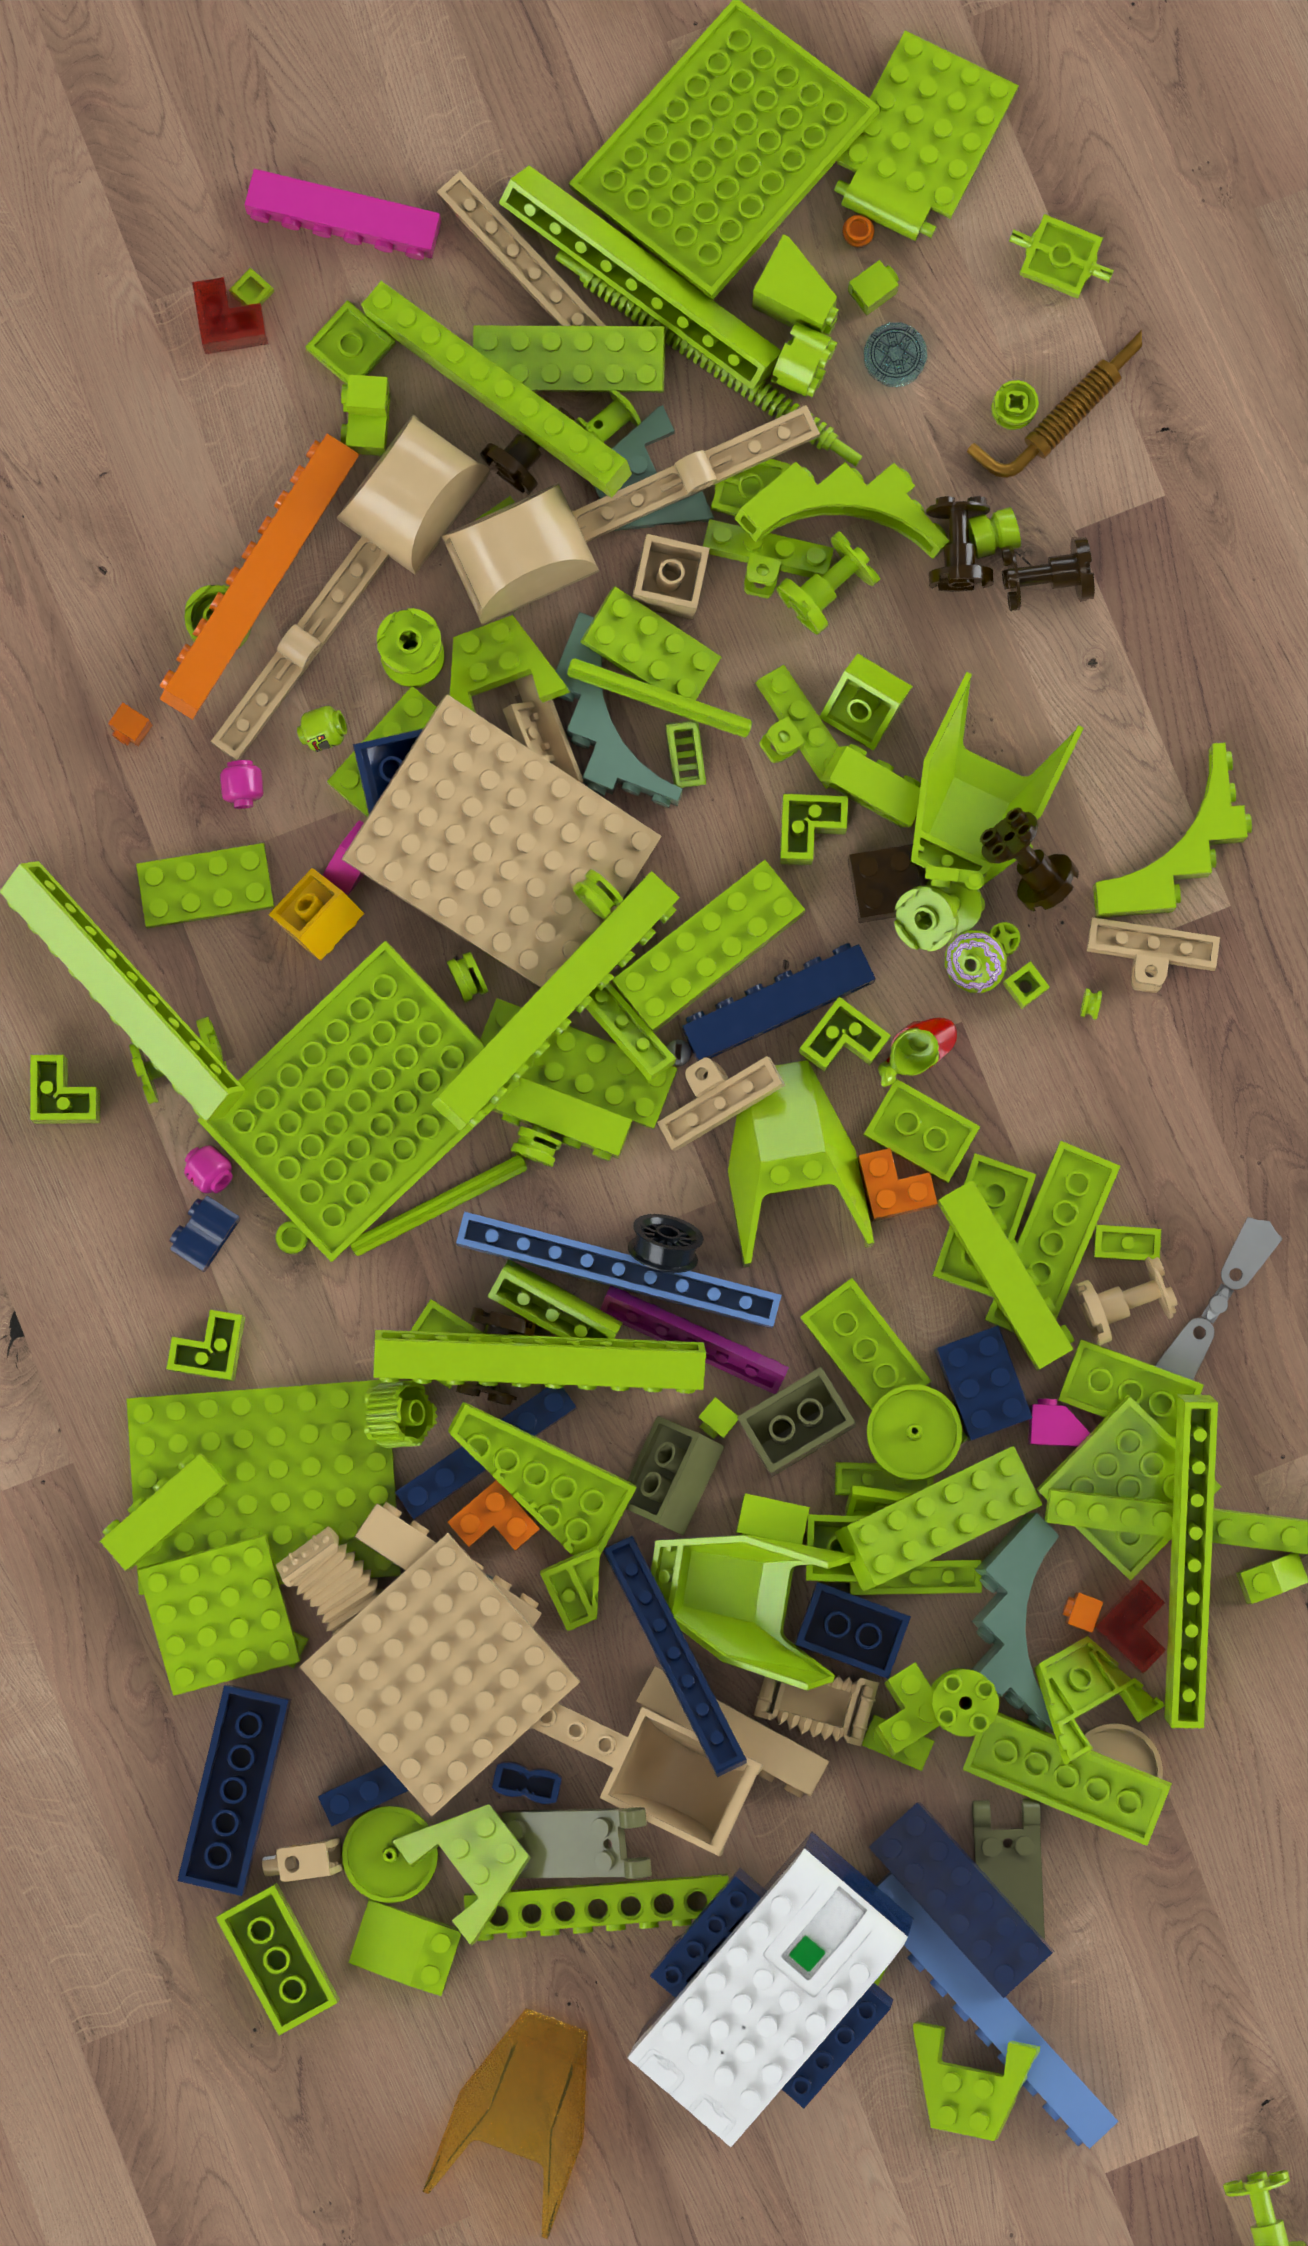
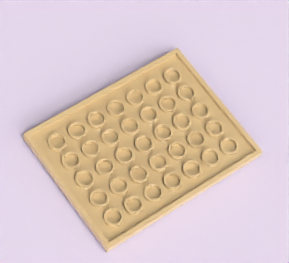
(496, 842)

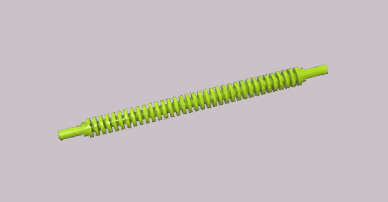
(827, 439)

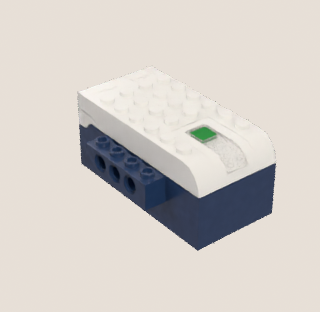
(771, 1988)

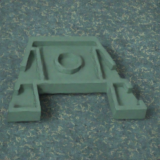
(632, 448)

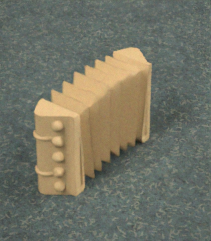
(329, 1579)
(830, 1709)

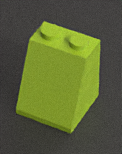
(795, 291)

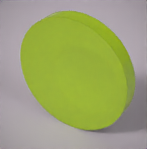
(914, 1432)
(376, 1863)

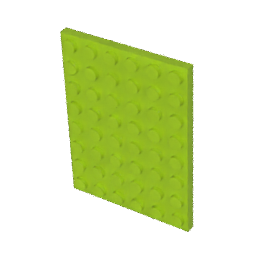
(724, 148)
(344, 1102)
(289, 1462)

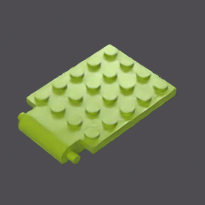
(925, 140)

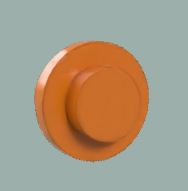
(858, 231)

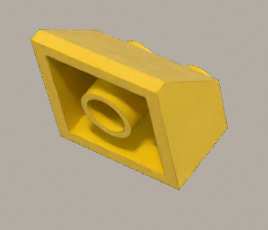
(316, 914)

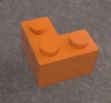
(887, 1194)
(490, 1509)

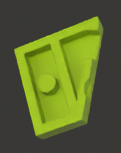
(575, 1587)

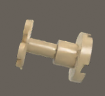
(1115, 1304)

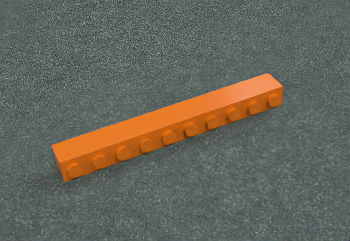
(258, 577)

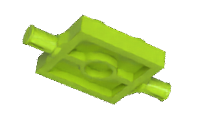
(1061, 256)
(742, 487)

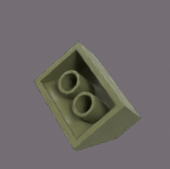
(796, 1421)
(672, 1474)

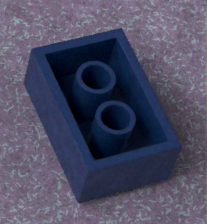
(983, 1383)
(852, 1630)

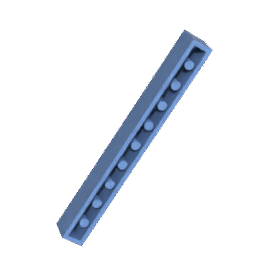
(617, 1270)
(999, 2021)

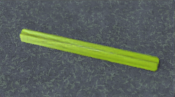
(659, 698)
(438, 1205)

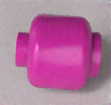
(241, 783)
(208, 1169)

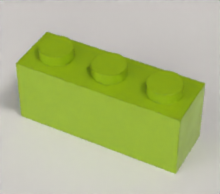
(873, 785)

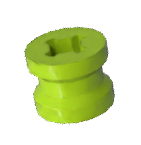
(1004, 933)

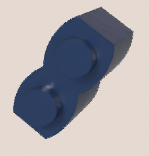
(204, 1233)
(536, 1784)

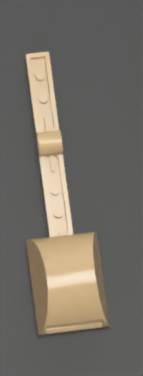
(400, 515)
(543, 543)
(660, 1770)

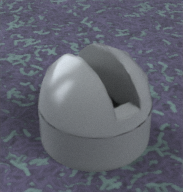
(685, 1051)

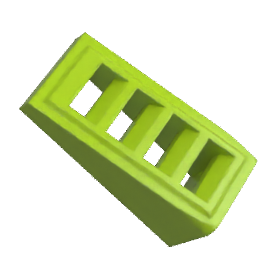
(681, 726)

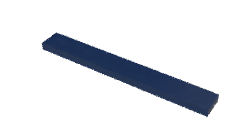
(675, 1656)

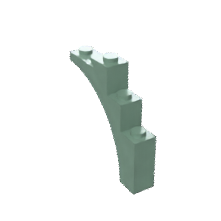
(592, 726)
(1002, 1621)

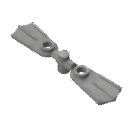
(1248, 1254)

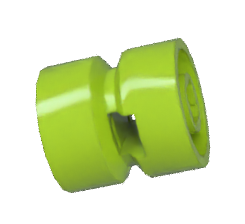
(994, 532)

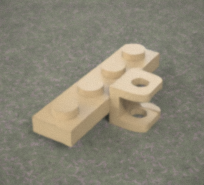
(1152, 949)
(718, 1098)

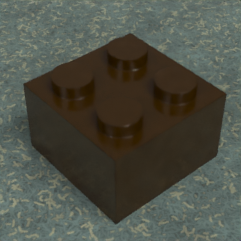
(880, 881)

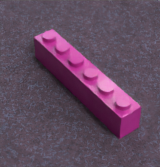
(342, 214)

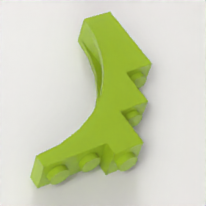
(843, 492)
(1216, 822)

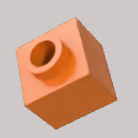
(129, 725)
(1082, 1611)

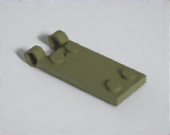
(576, 1842)
(1014, 1868)

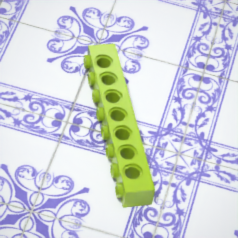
(613, 1895)

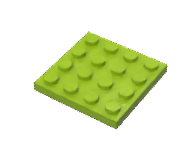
(1128, 1459)
(219, 1614)

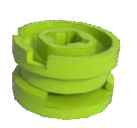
(1014, 404)
(597, 894)
(463, 977)
(534, 1150)

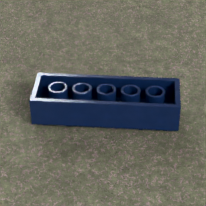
(234, 1790)
(961, 1899)

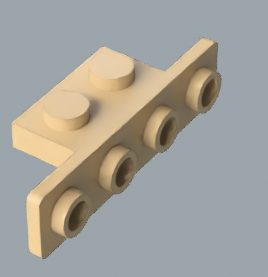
(540, 728)

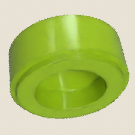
(291, 1238)

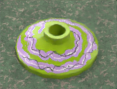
(987, 954)

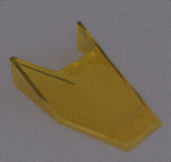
(525, 2102)

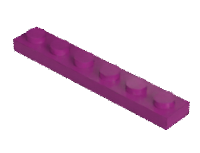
(720, 1352)

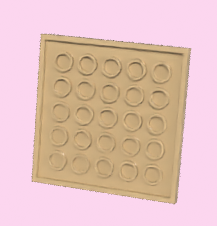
(440, 1674)

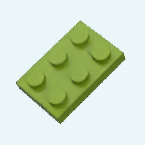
(921, 1131)

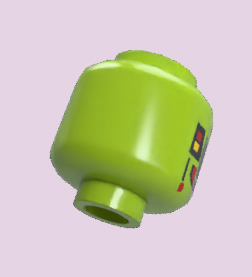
(322, 728)

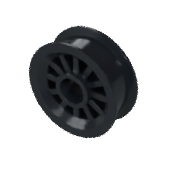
(665, 1243)

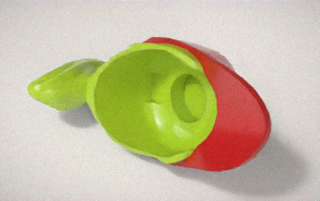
(918, 1048)

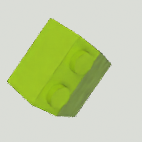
(405, 1947)

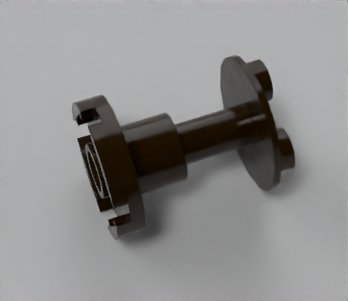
(517, 458)
(960, 561)
(1060, 572)
(1044, 878)
(496, 1324)

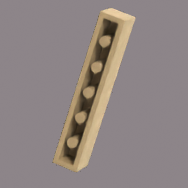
(407, 1543)
(777, 1753)

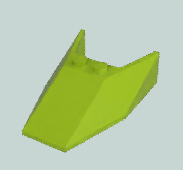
(970, 794)
(792, 1145)
(735, 1600)

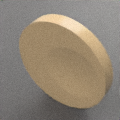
(1126, 1746)

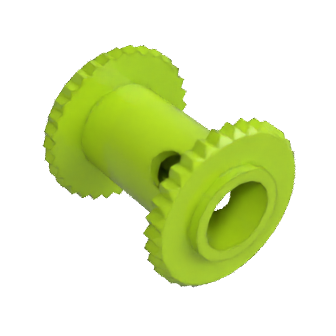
(611, 417)

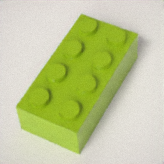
(278, 1959)

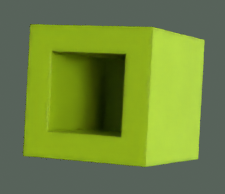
(874, 287)

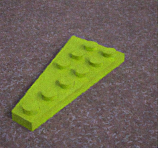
(560, 1490)

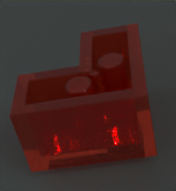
(223, 326)
(1124, 1626)

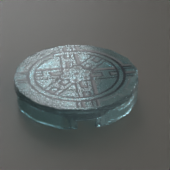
(895, 354)

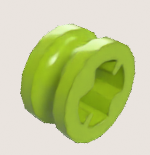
(1091, 1003)

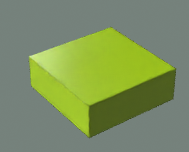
(251, 289)

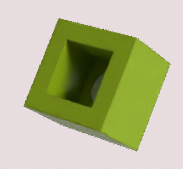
(1026, 974)
(717, 1419)

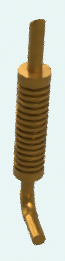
(1065, 415)

